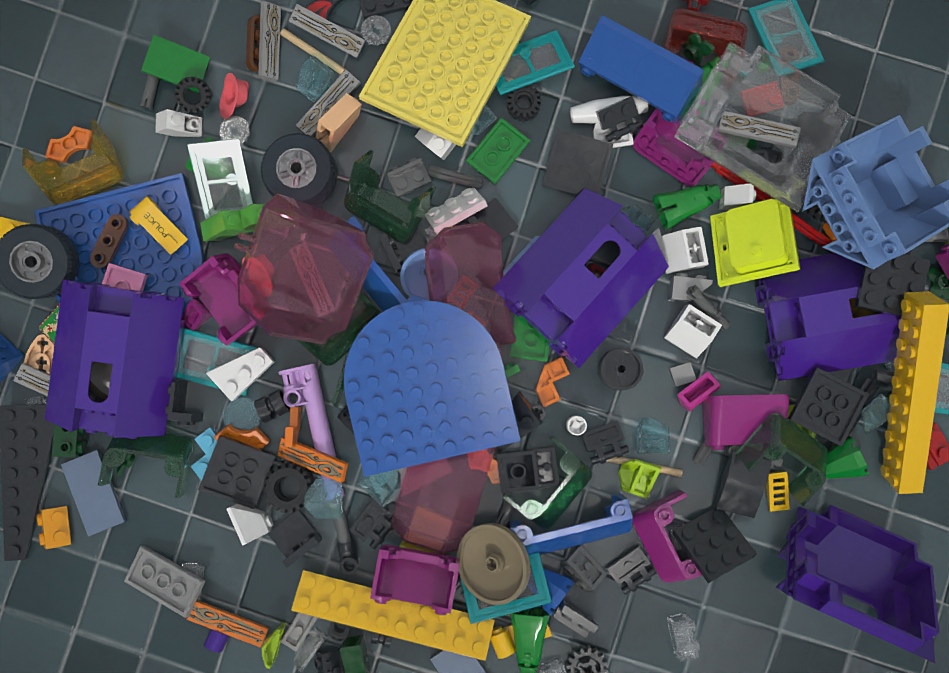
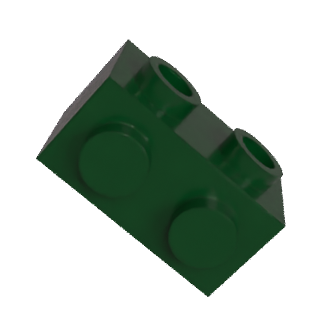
(68, 443)

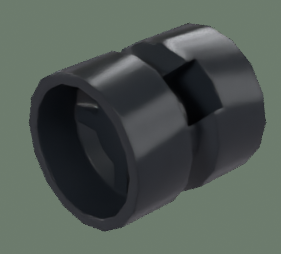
(270, 407)

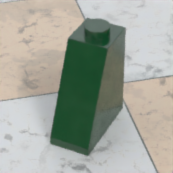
(355, 655)

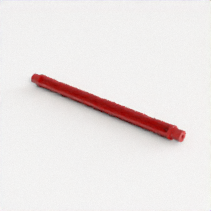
(798, 223)

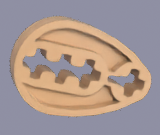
(36, 350)

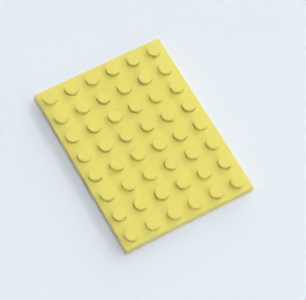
(445, 63)

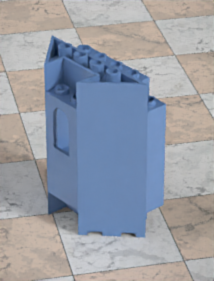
(878, 194)

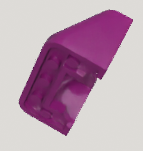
(660, 146)
(218, 290)
(736, 417)
(415, 578)

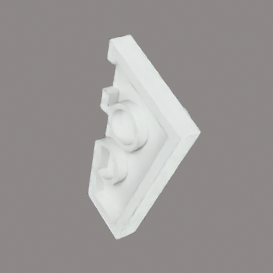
(240, 373)

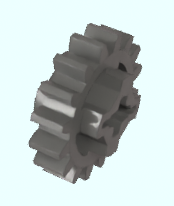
(590, 659)

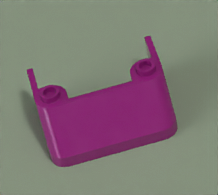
(649, 525)

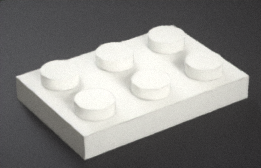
(455, 209)

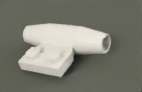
(587, 114)

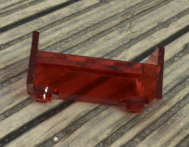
(711, 28)

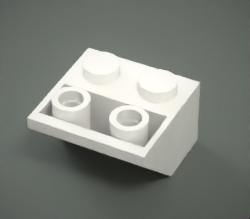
(684, 250)
(692, 331)

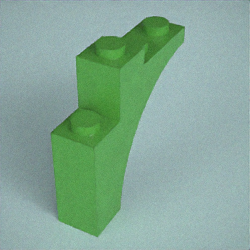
(230, 223)

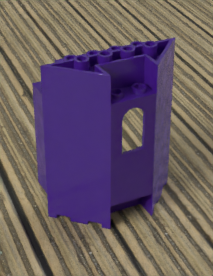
(565, 298)
(814, 322)
(122, 328)
(856, 558)

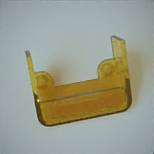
(80, 177)

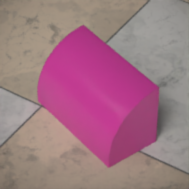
(698, 391)

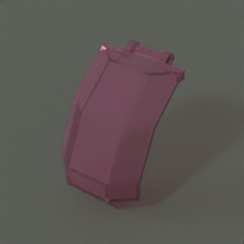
(463, 269)
(441, 501)

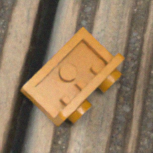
(54, 527)

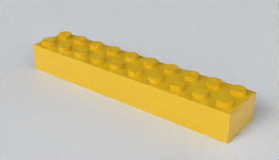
(914, 390)
(412, 622)

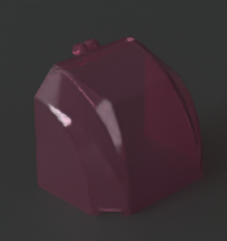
(302, 271)

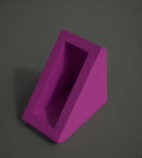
(195, 314)

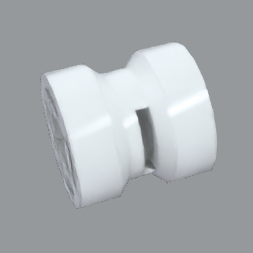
(579, 425)

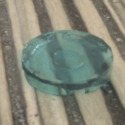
(241, 414)

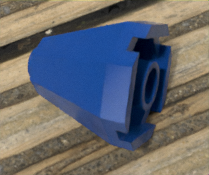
(558, 588)

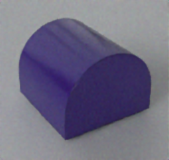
(216, 641)

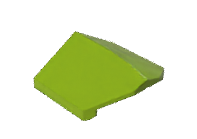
(638, 477)
(271, 646)

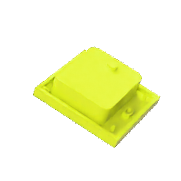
(757, 242)

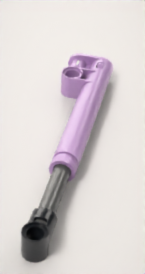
(306, 384)

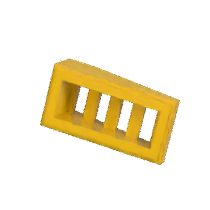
(784, 490)

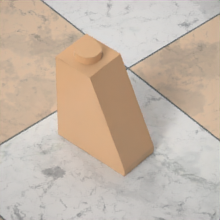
(337, 121)

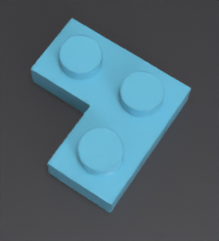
(207, 444)

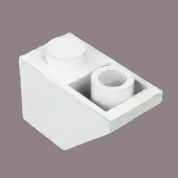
(178, 124)
(737, 196)

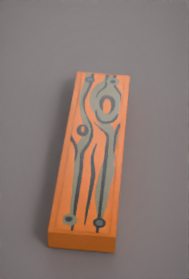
(314, 460)
(228, 623)

